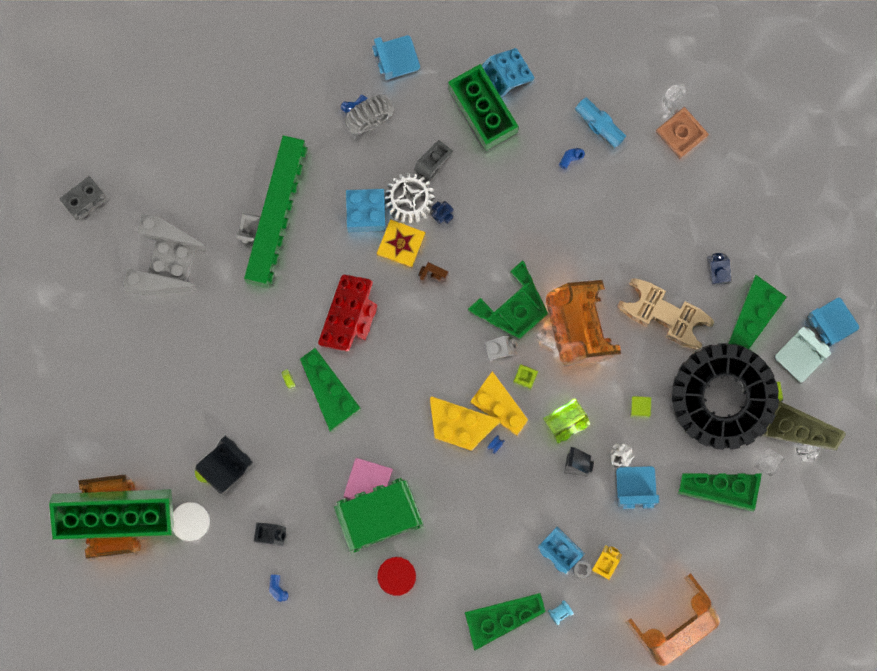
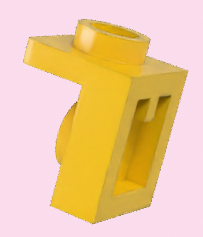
(607, 561)

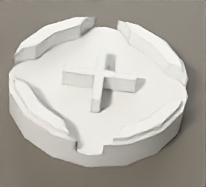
(190, 521)

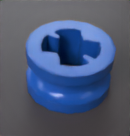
(496, 444)

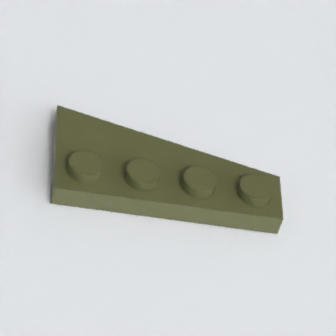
(802, 428)

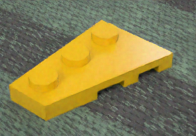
(496, 402)

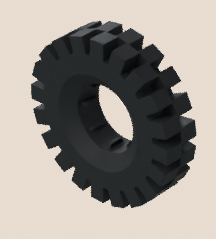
(716, 362)

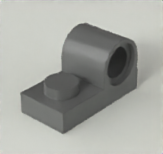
(432, 160)

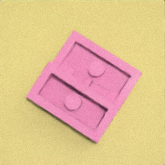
(365, 477)

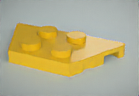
(459, 424)

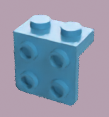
(396, 56)
(833, 322)
(636, 487)

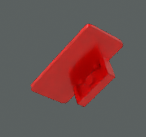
(348, 314)

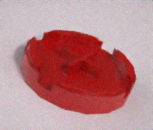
(396, 576)

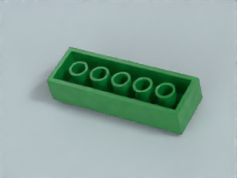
(111, 514)

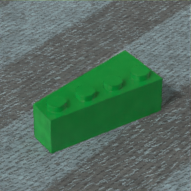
(756, 312)

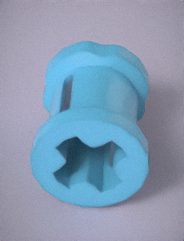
(560, 612)

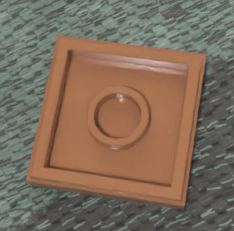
(682, 132)

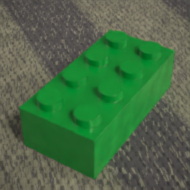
(483, 107)

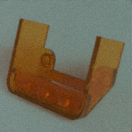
(667, 649)

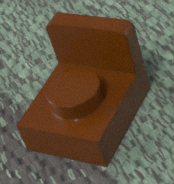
(436, 273)

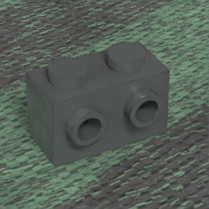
(83, 198)

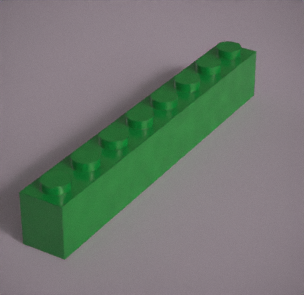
(275, 211)

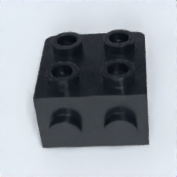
(224, 465)

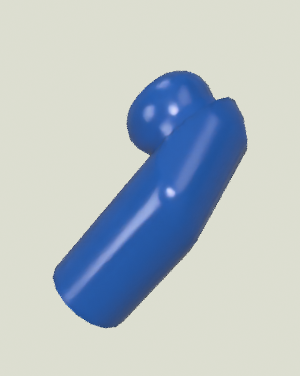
(347, 106)

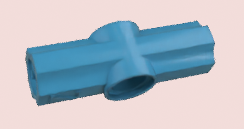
(600, 122)

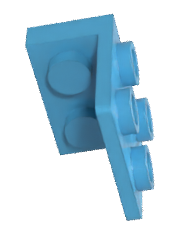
(507, 71)

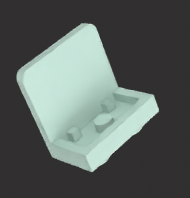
(802, 354)

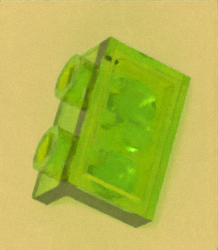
(567, 421)

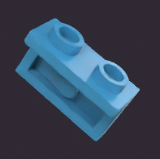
(561, 550)

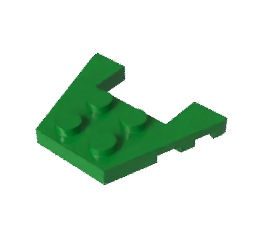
(519, 312)

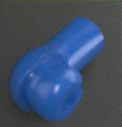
(571, 155)
(275, 590)

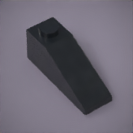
(578, 463)

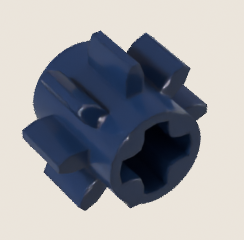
(442, 212)

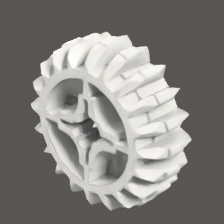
(414, 194)

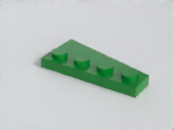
(332, 396)
(732, 490)
(497, 620)

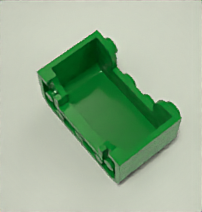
(378, 515)

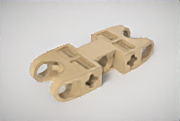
(665, 314)

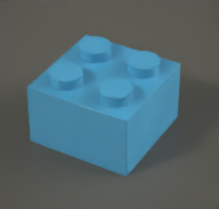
(365, 210)

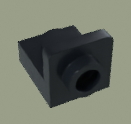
(270, 534)

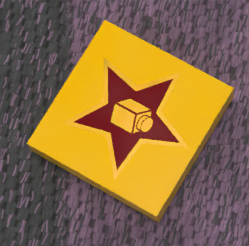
(401, 243)

